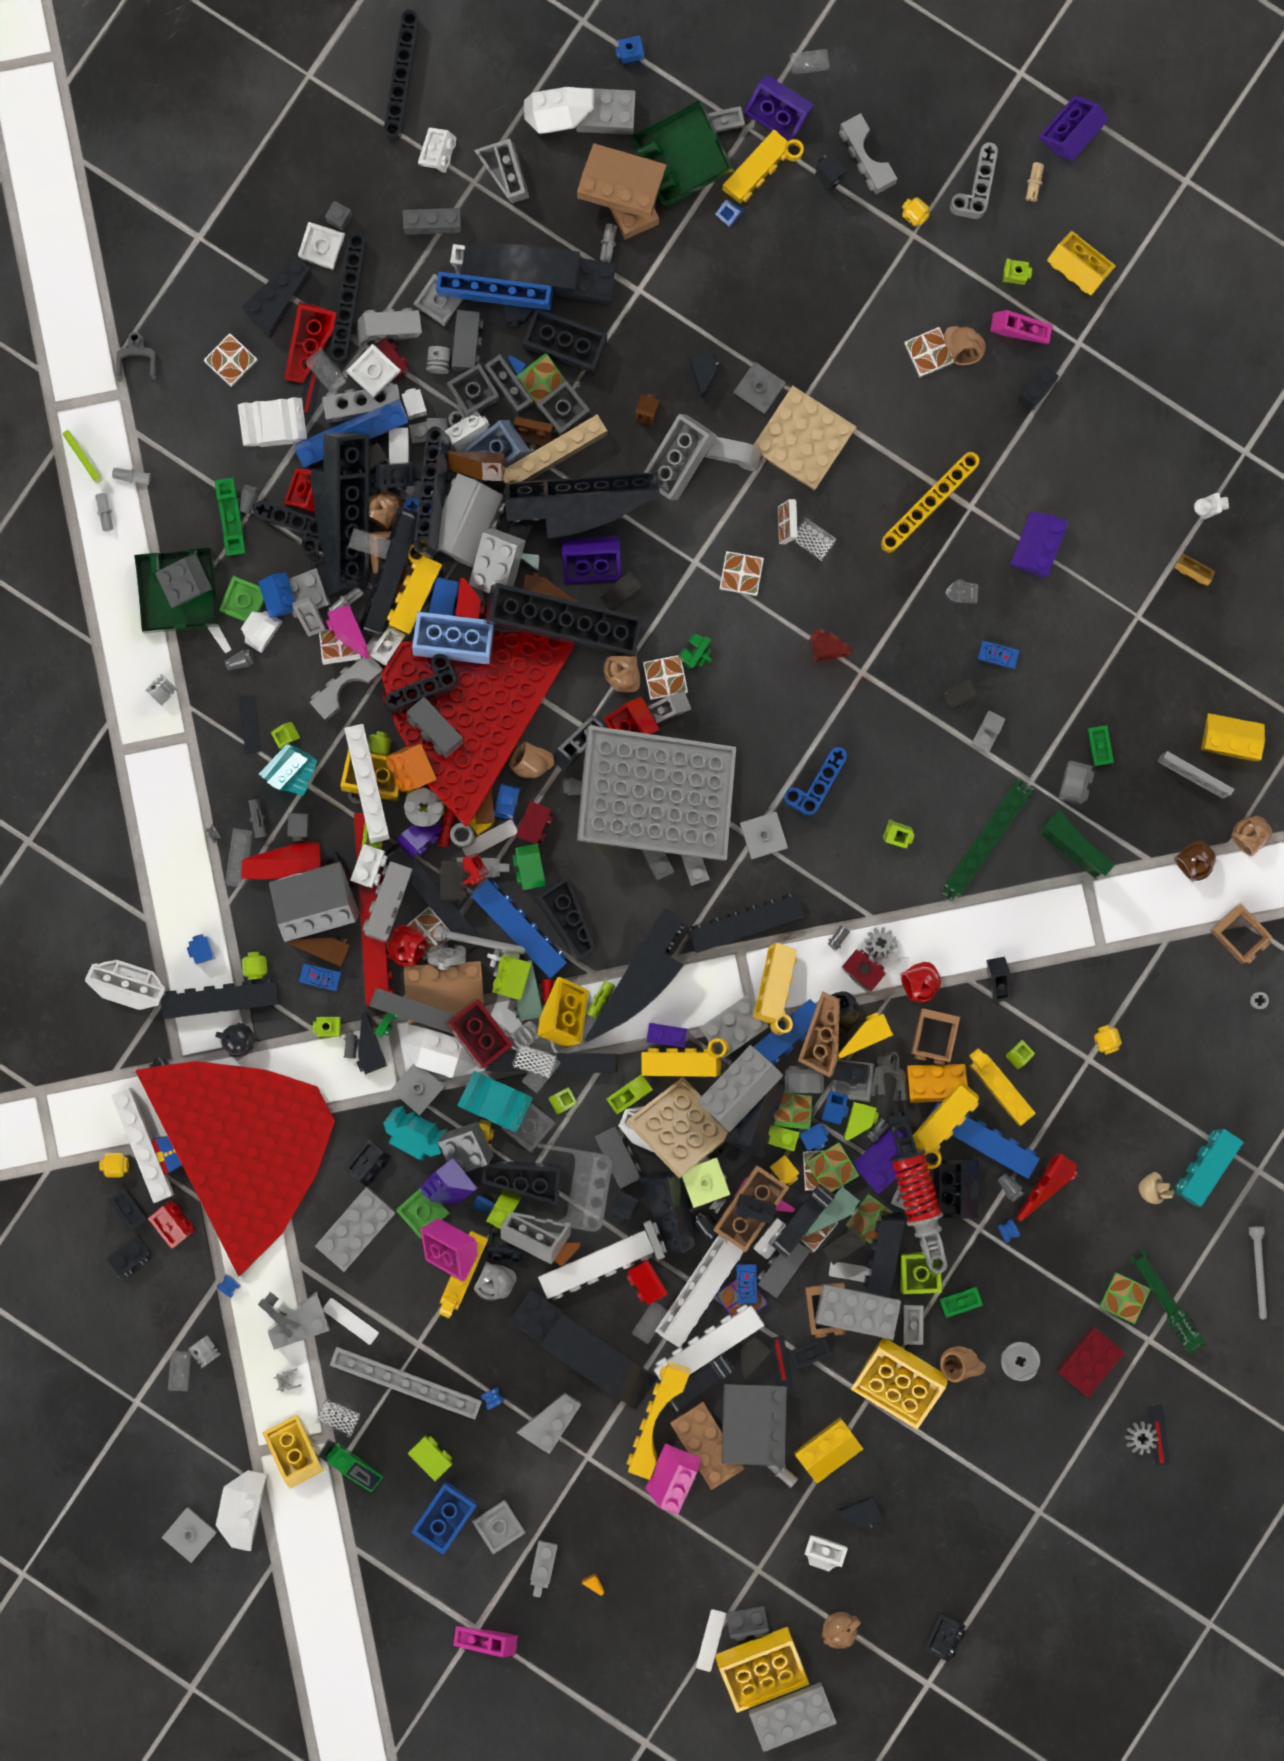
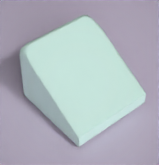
(531, 560)

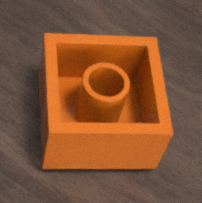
(410, 768)

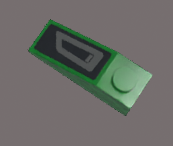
(353, 1467)

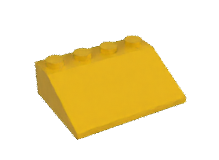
(900, 1383)
(761, 1669)

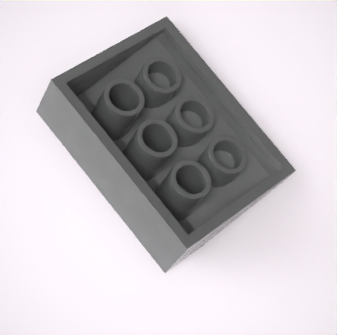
(313, 901)
(754, 1425)

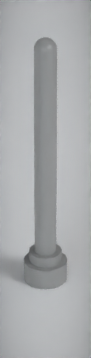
(442, 934)
(1257, 1234)

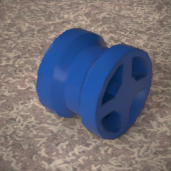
(411, 501)
(1008, 1230)
(228, 1286)
(492, 1398)

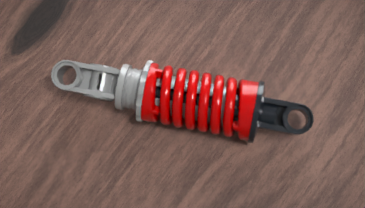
(919, 1196)

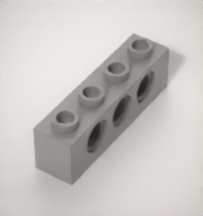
(353, 410)

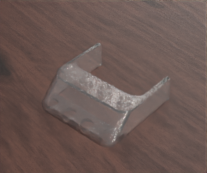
(588, 1188)

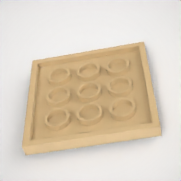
(804, 438)
(678, 1127)

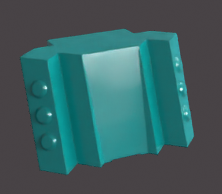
(290, 770)
(495, 1101)
(413, 1133)

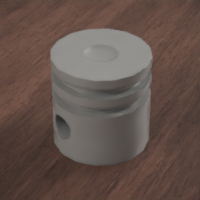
(438, 359)
(161, 689)
(462, 836)
(204, 1351)

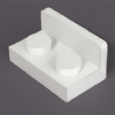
(437, 149)
(368, 866)
(764, 1243)

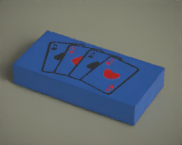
(998, 655)
(320, 977)
(746, 1283)

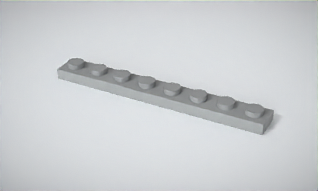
(405, 1383)

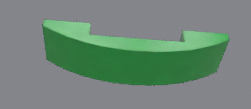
(230, 516)

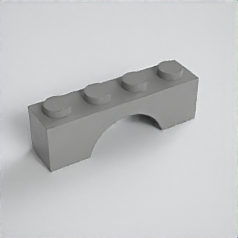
(878, 175)
(328, 700)

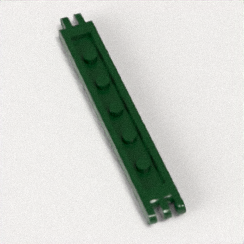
(987, 839)

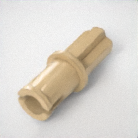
(1034, 182)

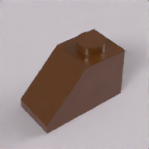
(647, 409)

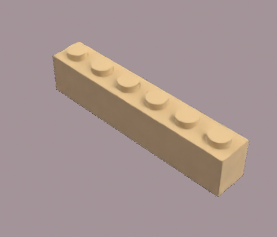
(556, 451)

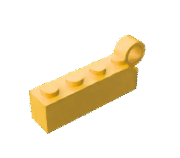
(758, 165)
(415, 593)
(774, 987)
(684, 1063)
(1000, 1087)
(944, 1119)
(456, 1288)

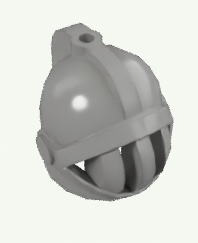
(495, 1282)

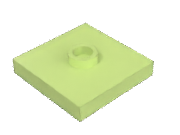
(705, 1183)

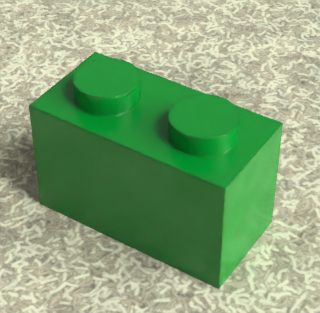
(530, 867)

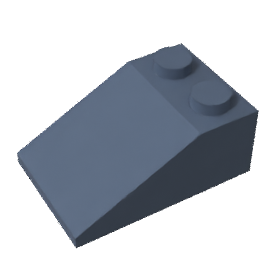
(500, 439)

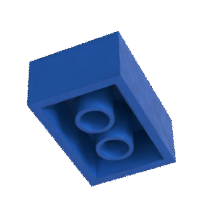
(444, 1517)

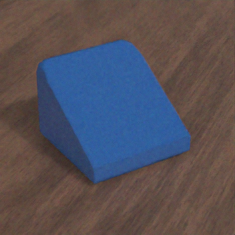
(729, 211)
(517, 365)
(483, 1205)

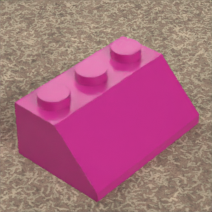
(449, 1248)
(672, 1478)

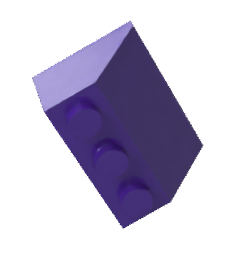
(778, 108)
(1074, 127)
(1039, 543)
(591, 559)
(875, 1163)
(448, 1185)

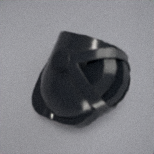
(848, 1011)
(237, 1040)

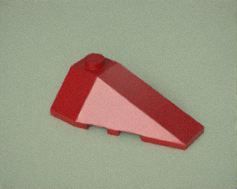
(310, 333)
(282, 862)
(1054, 1178)

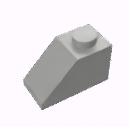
(669, 707)

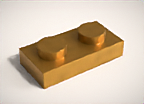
(1194, 569)

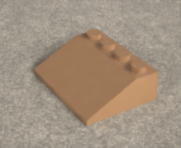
(621, 181)
(446, 988)

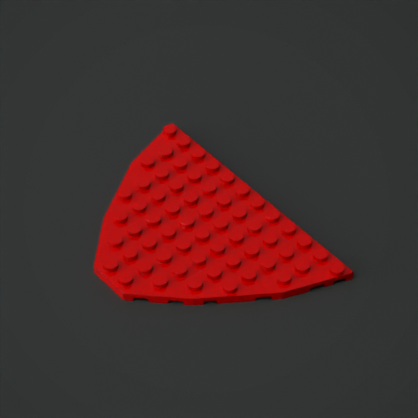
(486, 709)
(245, 1144)

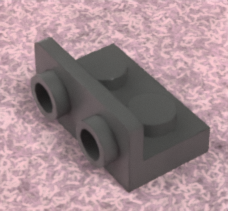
(747, 1622)

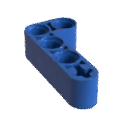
(819, 780)

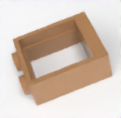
(1262, 944)
(938, 1059)
(819, 1332)

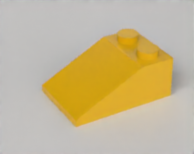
(564, 1014)
(868, 1033)
(293, 1452)

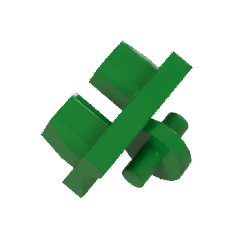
(691, 658)

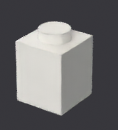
(414, 403)

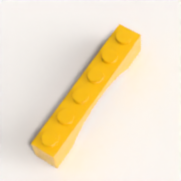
(672, 1383)

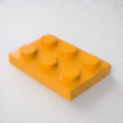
(934, 1082)

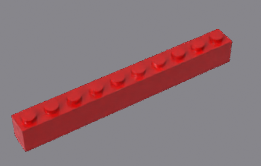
(374, 951)

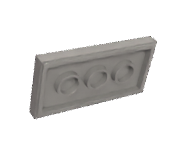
(1195, 775)

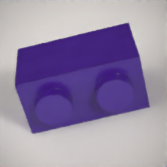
(416, 839)
(666, 1035)

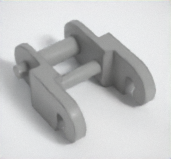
(285, 1374)

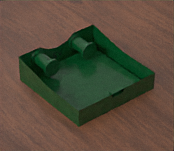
(689, 150)
(154, 606)
(1068, 840)

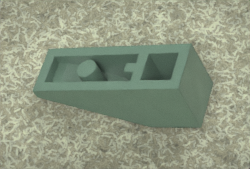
(530, 1005)
(839, 1209)

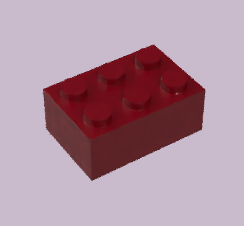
(478, 1033)
(1090, 1361)

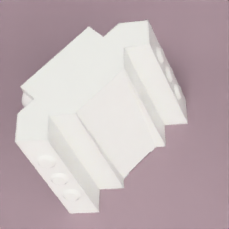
(272, 422)

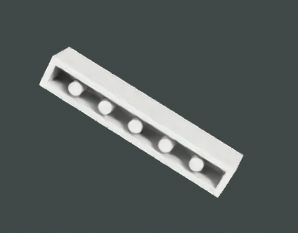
(366, 783)
(140, 1142)
(596, 1264)
(699, 1291)
(715, 1340)

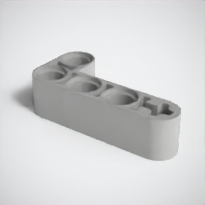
(979, 181)
(736, 452)

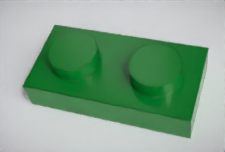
(1100, 745)
(385, 1027)
(961, 1302)

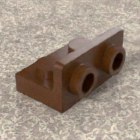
(533, 431)

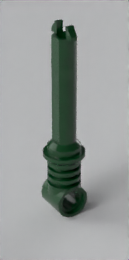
(1176, 1316)

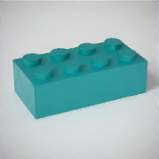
(1208, 1167)

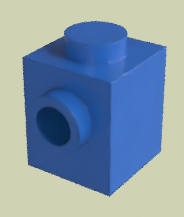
(630, 50)
(200, 949)
(835, 1107)
(814, 1137)

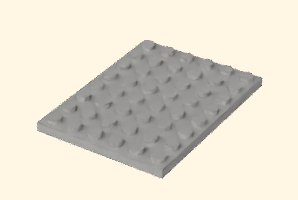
(656, 793)

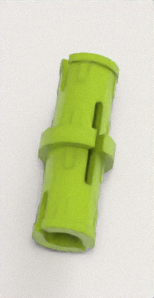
(600, 999)

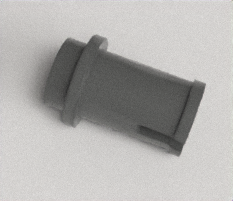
(838, 938)
(350, 1046)
(874, 1133)

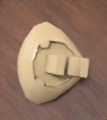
(1154, 1189)

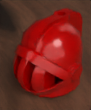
(406, 945)
(921, 982)

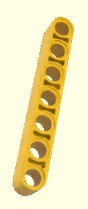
(934, 494)

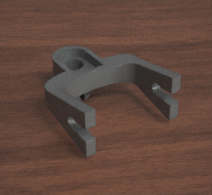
(135, 349)
(889, 1064)
(276, 1314)

